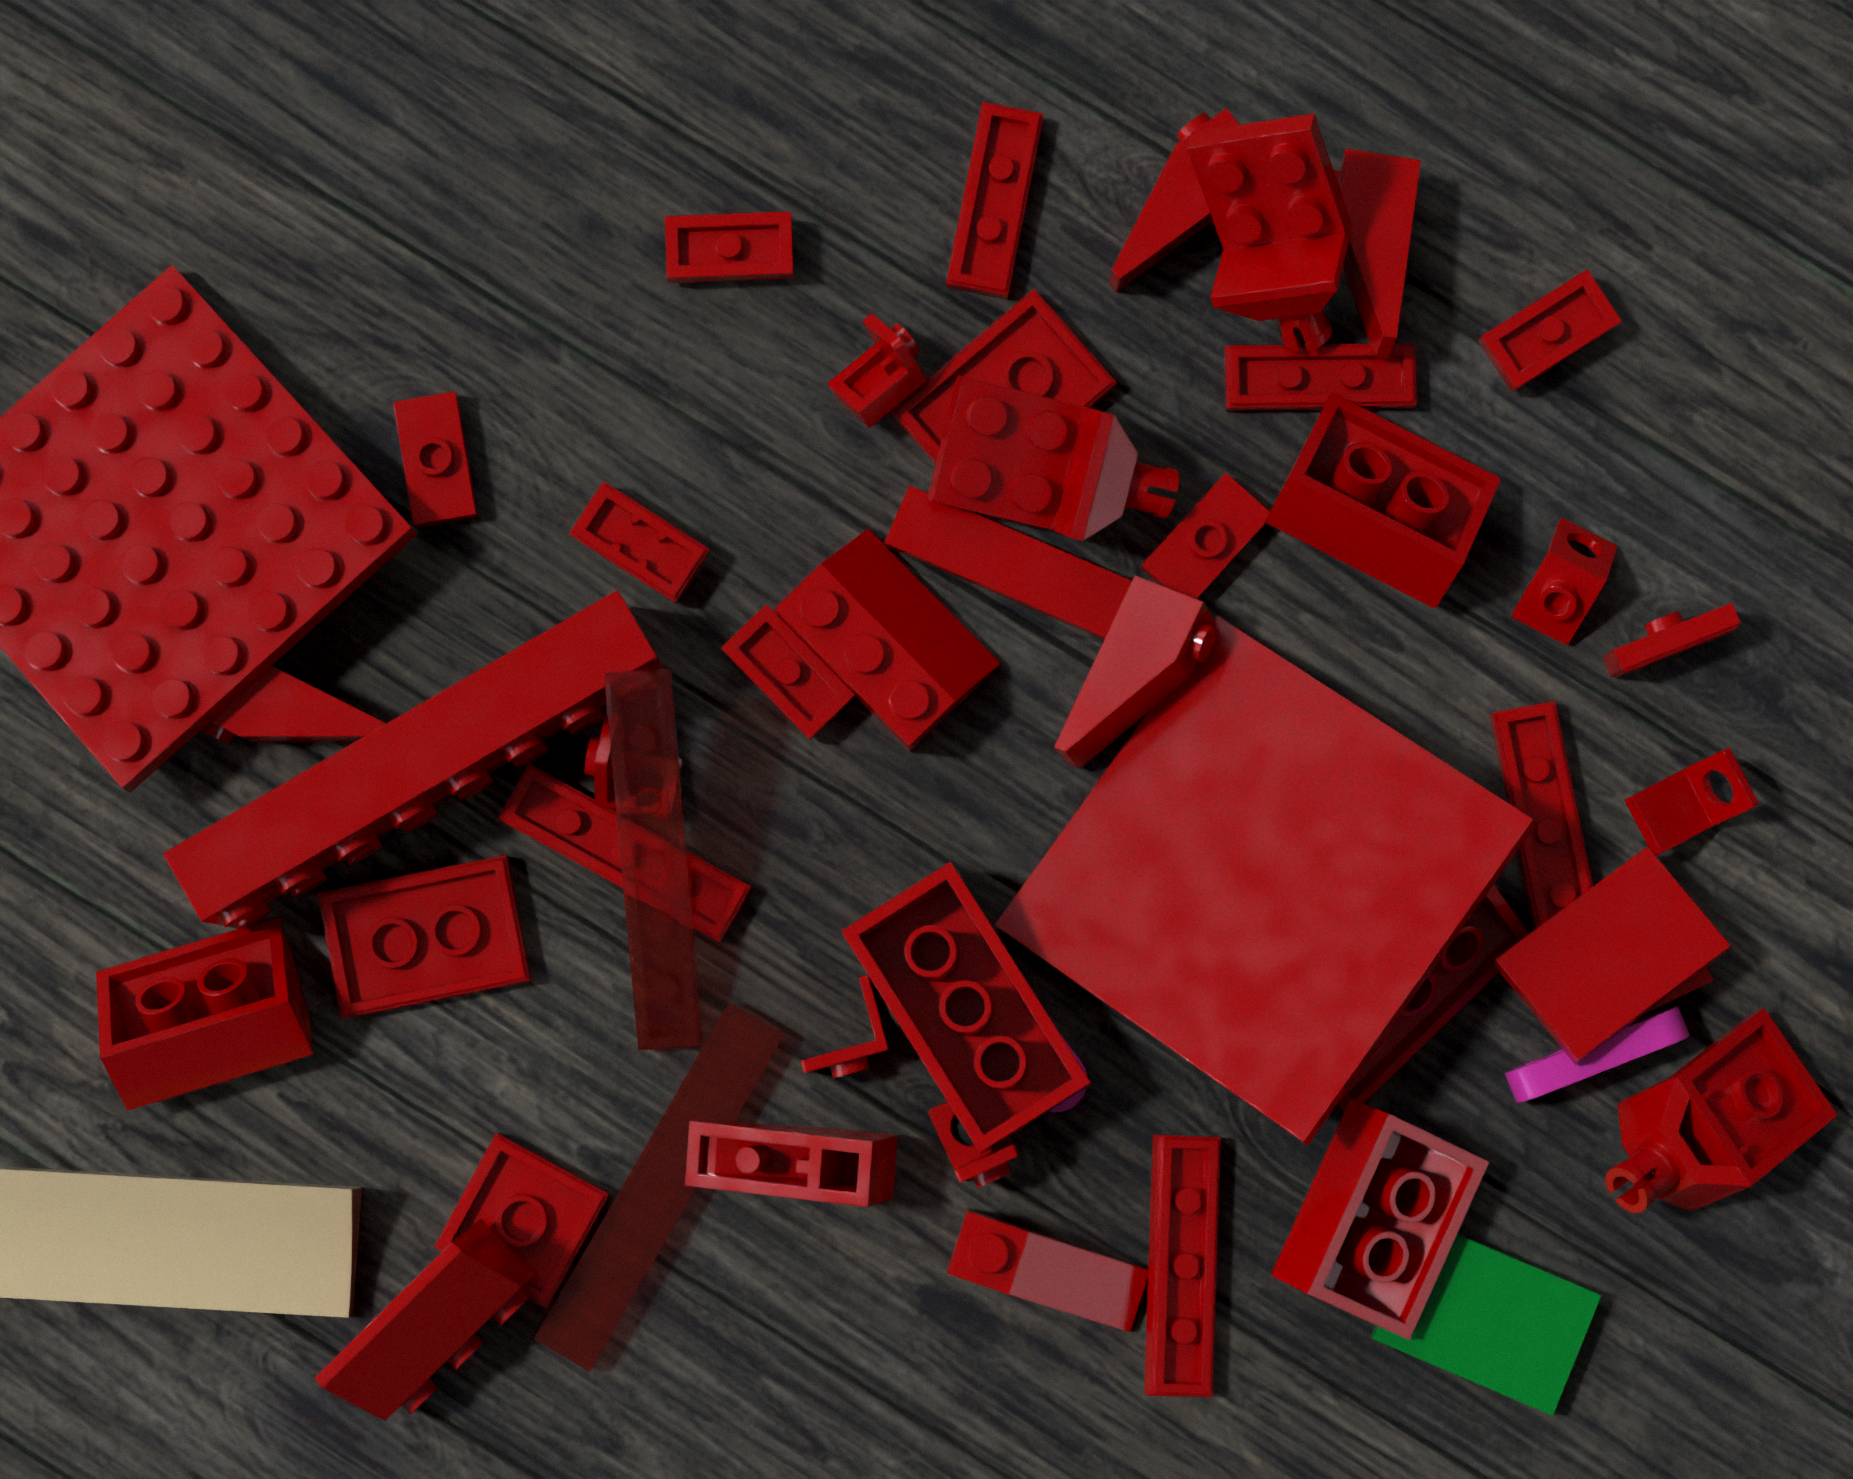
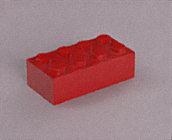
(966, 1008)

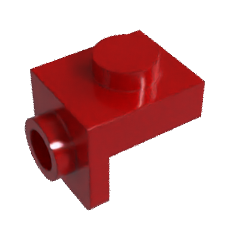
(881, 374)

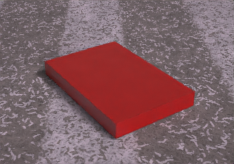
(1020, 351)
(424, 937)
(1611, 955)

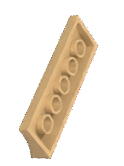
(178, 1241)

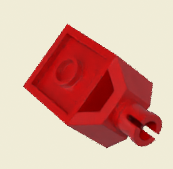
(1276, 221)
(1042, 462)
(1718, 1120)

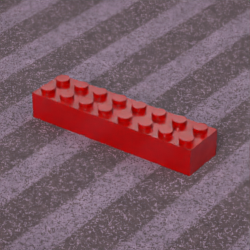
(410, 767)

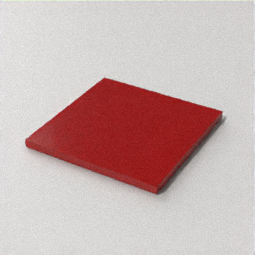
(1265, 879)

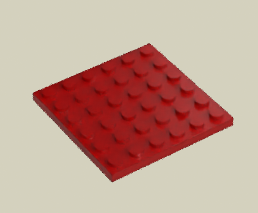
(170, 528)

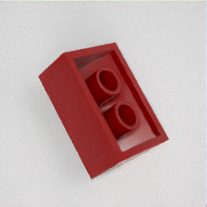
(1384, 500)
(887, 638)
(202, 1014)
(1379, 1218)
(429, 1325)

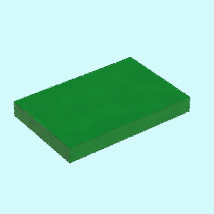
(1500, 1325)

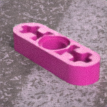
(1636, 1040)

